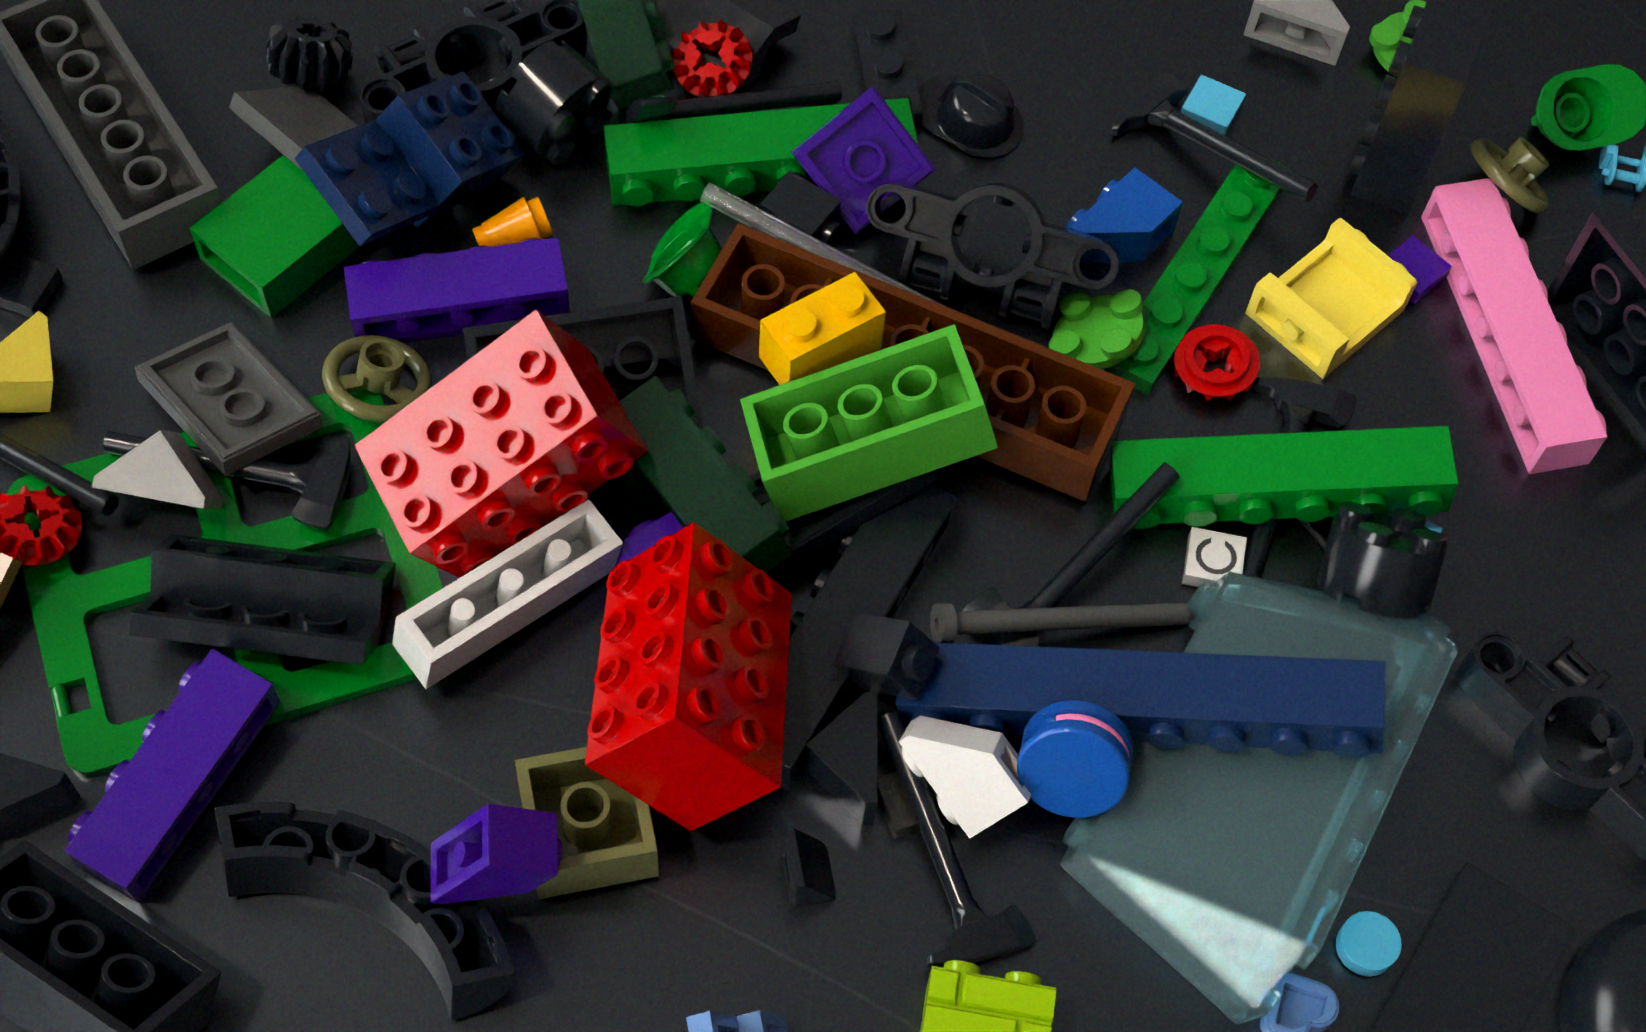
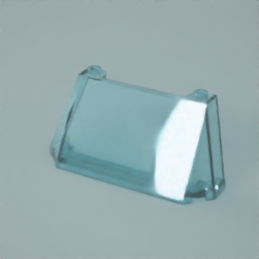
(1250, 851)

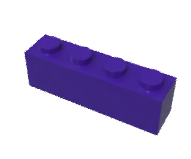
(456, 290)
(172, 774)

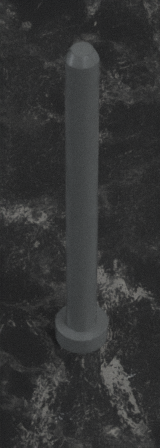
(948, 623)

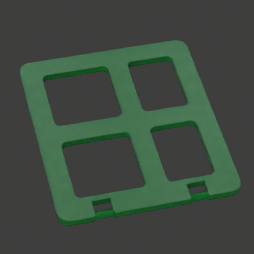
(66, 602)

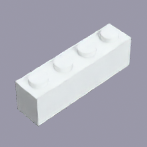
(506, 593)

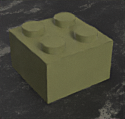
(601, 826)

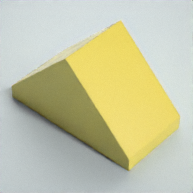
(26, 368)

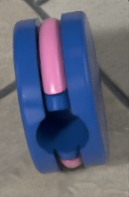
(1075, 759)

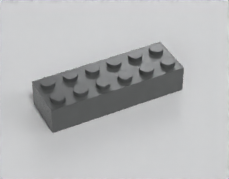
(108, 124)

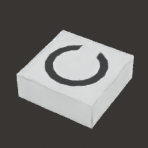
(1212, 556)

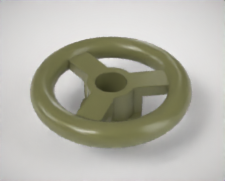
(1514, 171)
(378, 372)

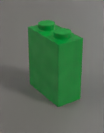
(273, 237)

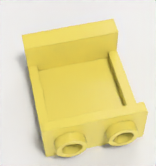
(1332, 299)

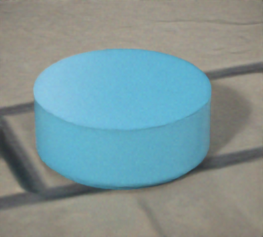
(1368, 943)

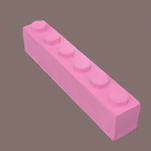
(1514, 327)

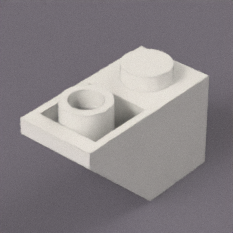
(967, 769)

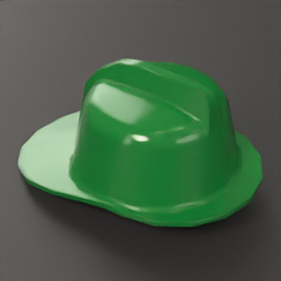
(1591, 107)
(685, 253)

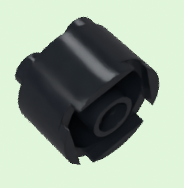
(555, 100)
(1382, 560)

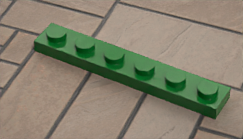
(1197, 273)

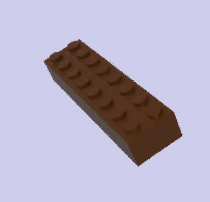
(1044, 407)

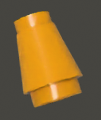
(515, 224)

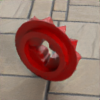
(712, 78)
(1216, 343)
(59, 526)

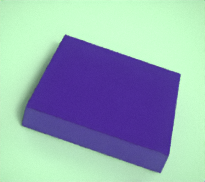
(860, 152)

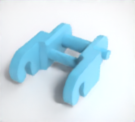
(1608, 163)

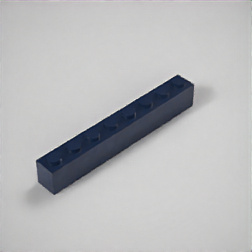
(1166, 695)

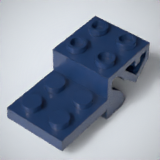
(411, 159)

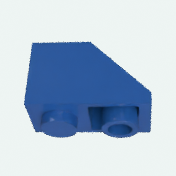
(1130, 214)

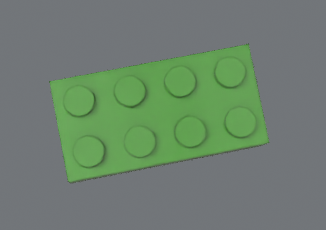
(868, 423)

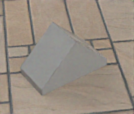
(1299, 26)
(162, 471)

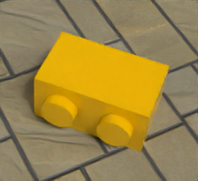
(822, 330)

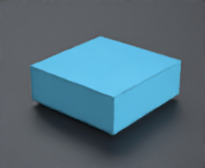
(1213, 104)

